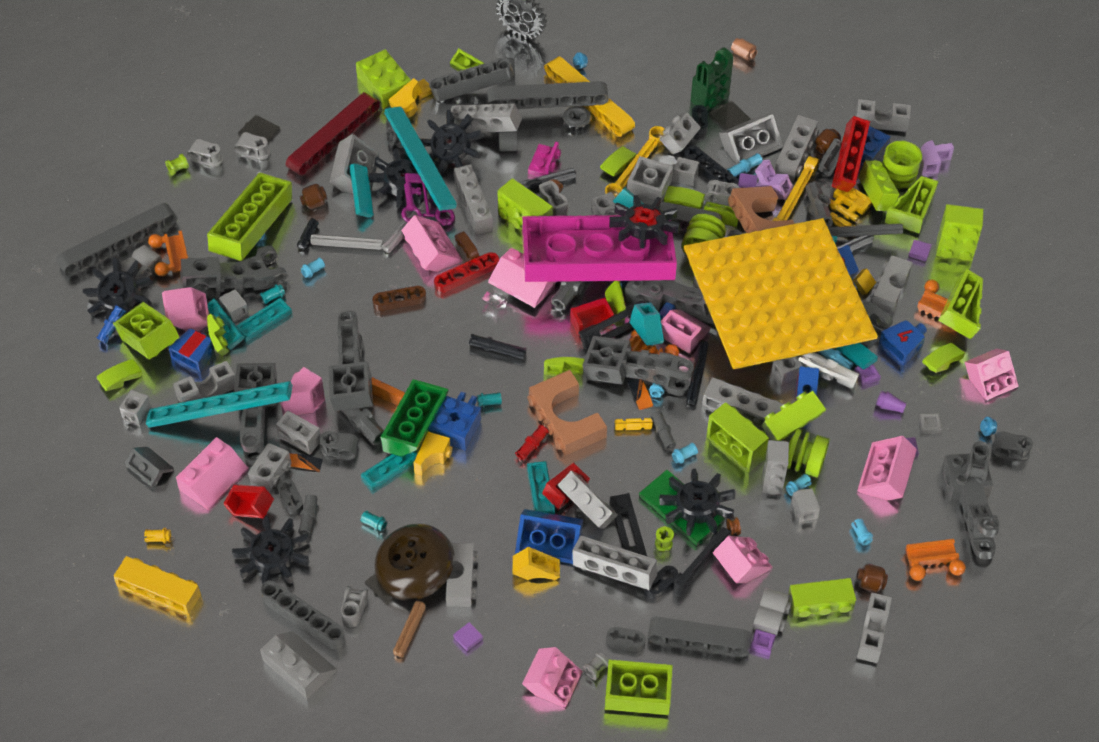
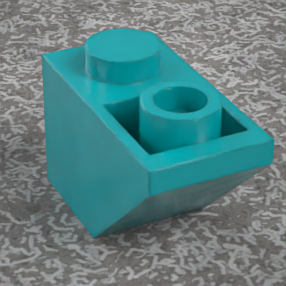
(647, 323)

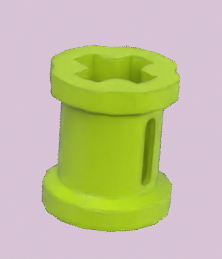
(177, 164)
(665, 540)

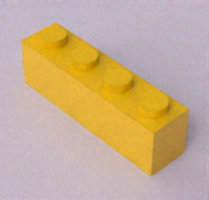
(157, 585)

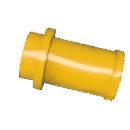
(158, 535)

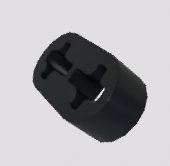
(703, 120)
(665, 584)

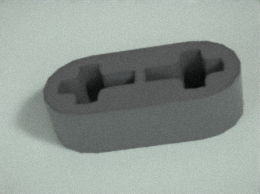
(286, 498)
(625, 639)

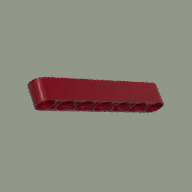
(332, 133)

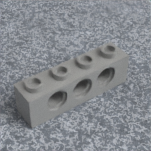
(489, 117)
(796, 147)
(473, 199)
(736, 395)
(615, 562)

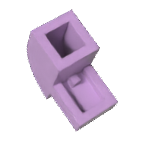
(933, 155)
(768, 177)

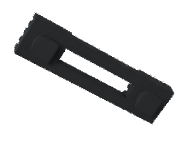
(587, 334)
(623, 505)
(684, 580)

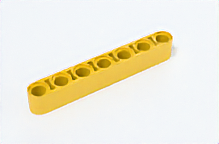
(609, 114)

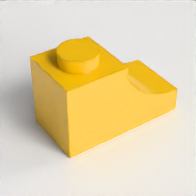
(406, 98)
(433, 451)
(535, 564)

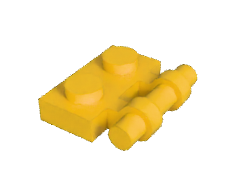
(854, 199)

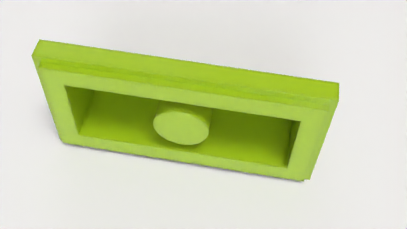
(464, 60)
(726, 212)
(615, 298)

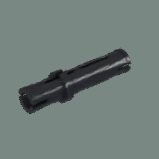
(497, 346)

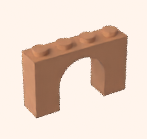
(751, 200)
(567, 435)

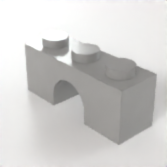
(895, 119)
(895, 273)
(217, 383)
(775, 467)
(580, 493)
(461, 590)
(874, 627)

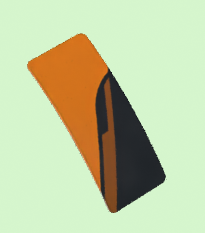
(640, 393)
(306, 462)

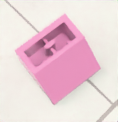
(186, 308)
(683, 330)
(992, 373)
(306, 393)
(742, 558)
(552, 676)

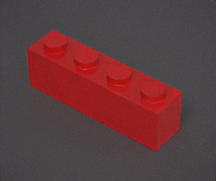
(850, 154)

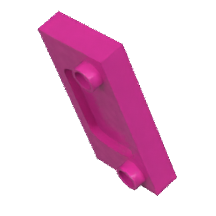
(590, 251)

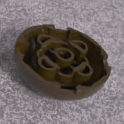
(424, 574)

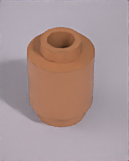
(744, 49)

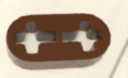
(466, 246)

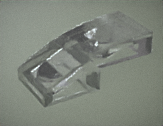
(496, 297)

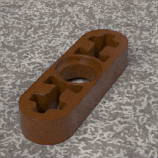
(386, 305)

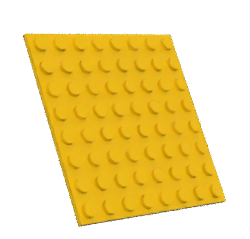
(779, 293)

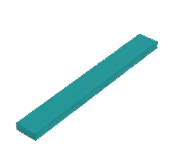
(420, 158)
(219, 404)

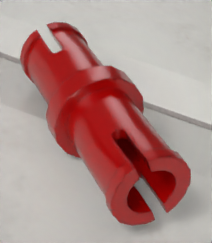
(532, 442)

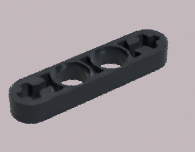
(713, 166)

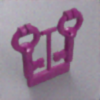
(410, 191)

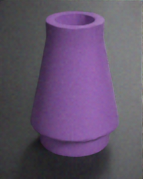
(890, 402)

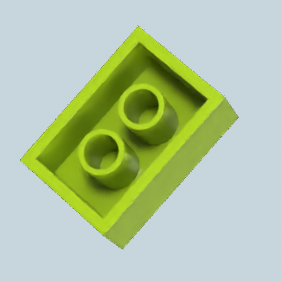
(381, 76)
(518, 201)
(959, 232)
(146, 330)
(737, 437)
(638, 687)

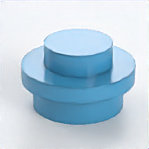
(580, 60)
(988, 426)

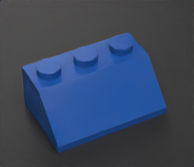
(549, 534)

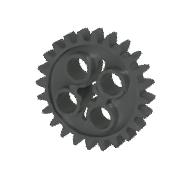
(522, 17)

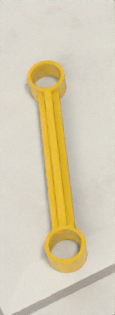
(646, 150)
(809, 170)

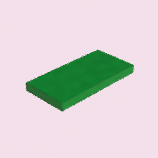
(661, 486)

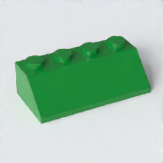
(412, 418)

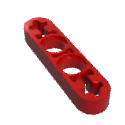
(464, 269)

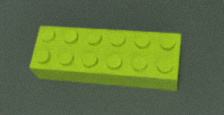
(249, 216)

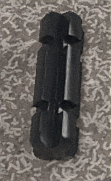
(306, 235)

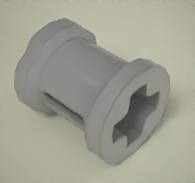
(596, 666)

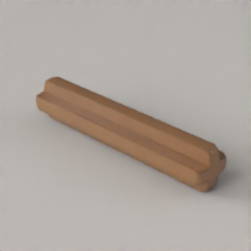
(409, 629)

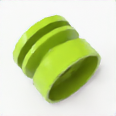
(902, 163)
(703, 228)
(807, 453)

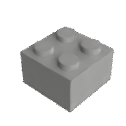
(650, 179)

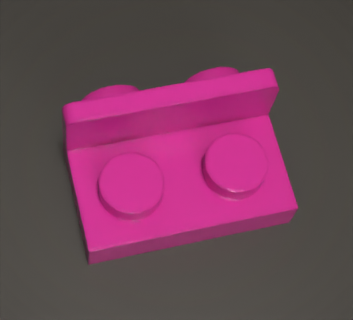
(544, 160)

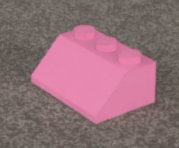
(430, 244)
(510, 278)
(887, 468)
(211, 474)

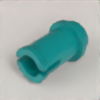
(272, 293)
(489, 399)
(374, 521)

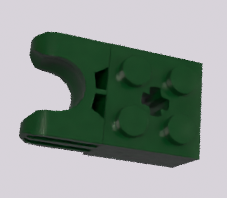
(713, 80)

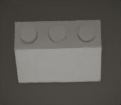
(752, 137)
(351, 151)
(297, 663)

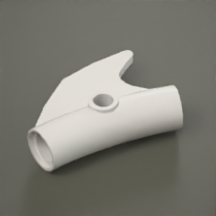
(830, 369)

